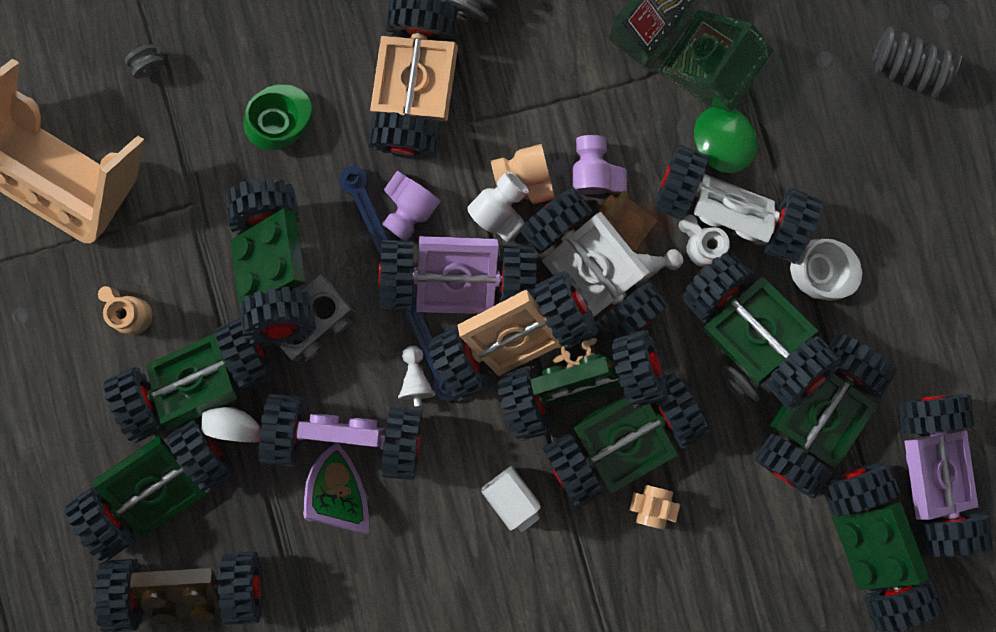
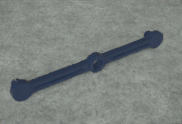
(354, 182)

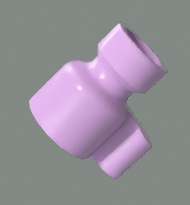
(593, 173)
(413, 205)

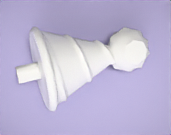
(673, 260)
(415, 383)

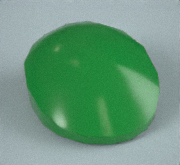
(277, 117)
(725, 139)

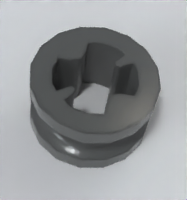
(144, 61)

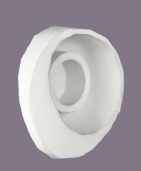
(827, 270)
(230, 425)

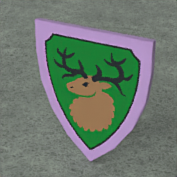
(336, 492)

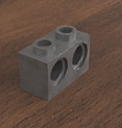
(318, 290)

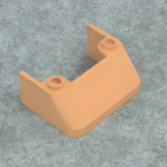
(52, 175)

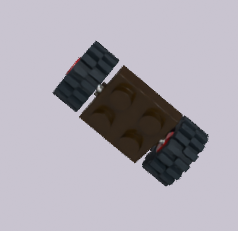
(173, 595)

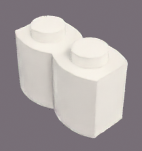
(512, 500)

